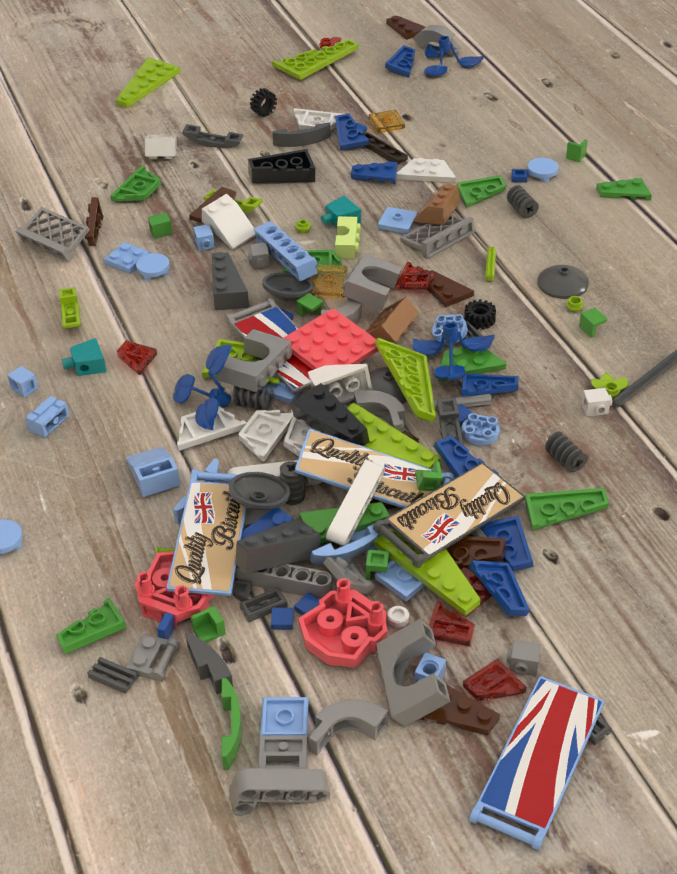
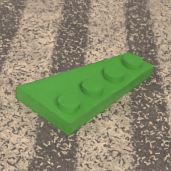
(559, 506)
(321, 519)

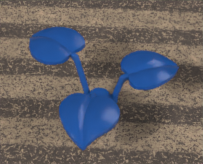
(444, 46)
(451, 335)
(207, 411)

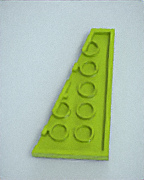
(312, 61)
(147, 79)
(391, 441)

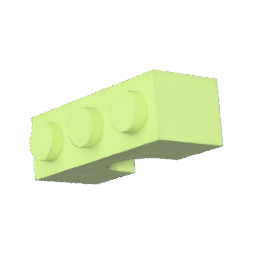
(347, 237)

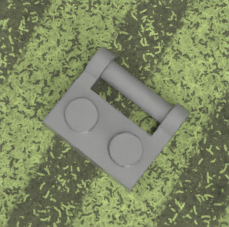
(346, 569)
(147, 654)
(283, 749)

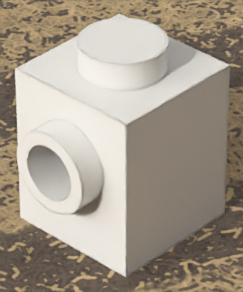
(596, 402)

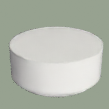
(398, 616)

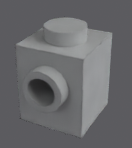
(259, 255)
(524, 657)

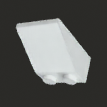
(161, 146)
(228, 222)
(342, 379)

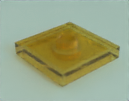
(386, 121)
(329, 280)

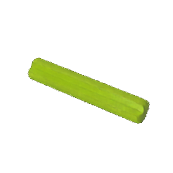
(490, 264)

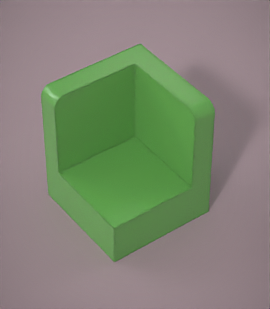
(576, 151)
(160, 225)
(308, 304)
(591, 319)
(429, 480)
(376, 562)
(208, 624)

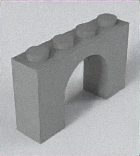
(360, 285)
(254, 375)
(395, 655)

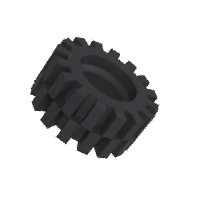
(258, 99)
(480, 314)

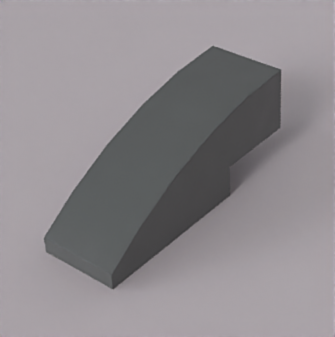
(207, 662)

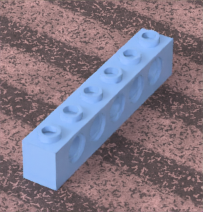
(286, 251)

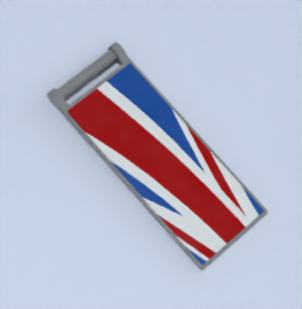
(274, 322)

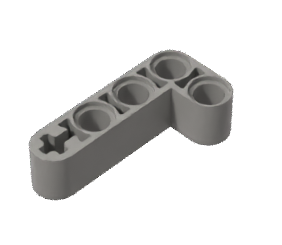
(276, 785)

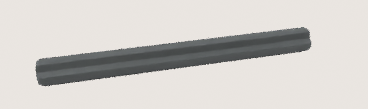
(645, 380)

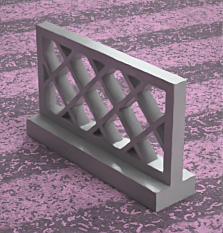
(46, 242)
(434, 242)

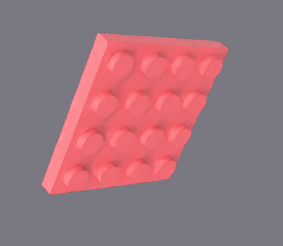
(331, 341)

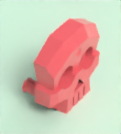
(155, 598)
(352, 618)

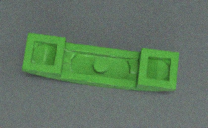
(231, 743)

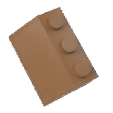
(439, 205)
(393, 321)

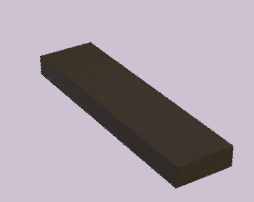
(385, 150)

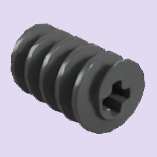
(522, 201)
(253, 399)
(565, 452)
(295, 482)

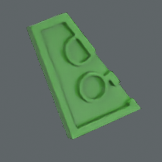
(632, 188)
(480, 189)
(96, 626)

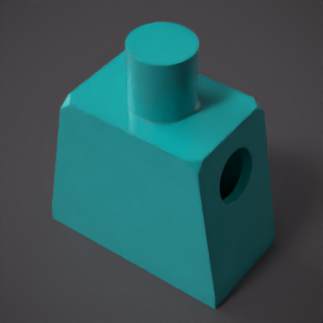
(340, 208)
(85, 358)

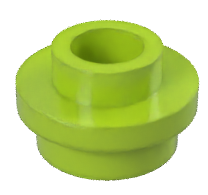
(302, 226)
(575, 303)

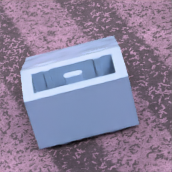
(153, 471)

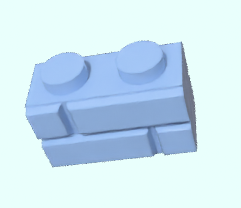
(47, 416)

